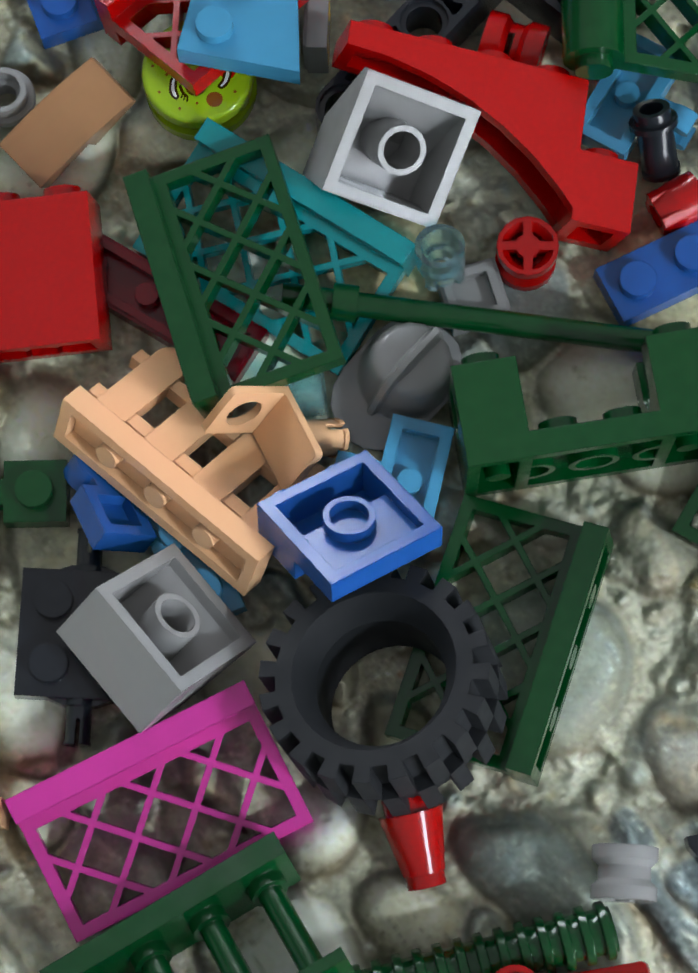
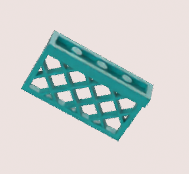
(317, 212)

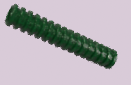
(537, 947)

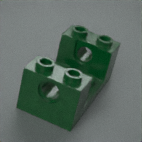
(502, 454)

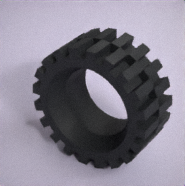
(336, 635)

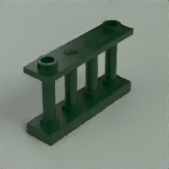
(203, 913)

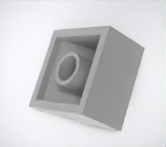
(392, 147)
(155, 636)

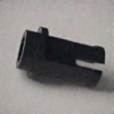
(654, 126)

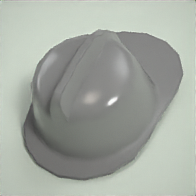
(396, 372)

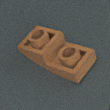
(67, 122)

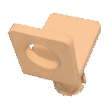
(282, 432)

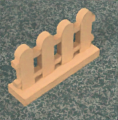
(156, 470)

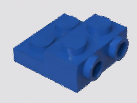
(347, 526)

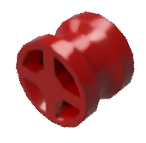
(529, 239)

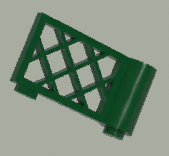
(603, 38)

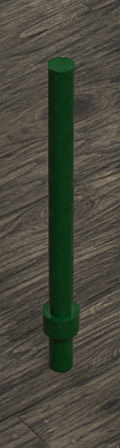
(347, 303)

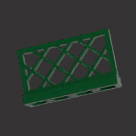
(178, 276)
(558, 635)

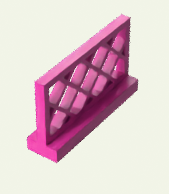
(130, 760)

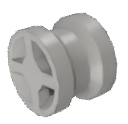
(624, 873)

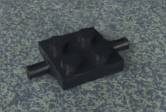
(44, 661)

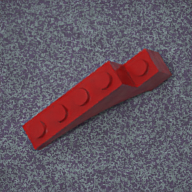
(526, 123)

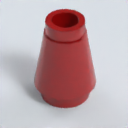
(417, 843)

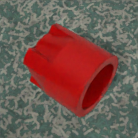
(674, 203)

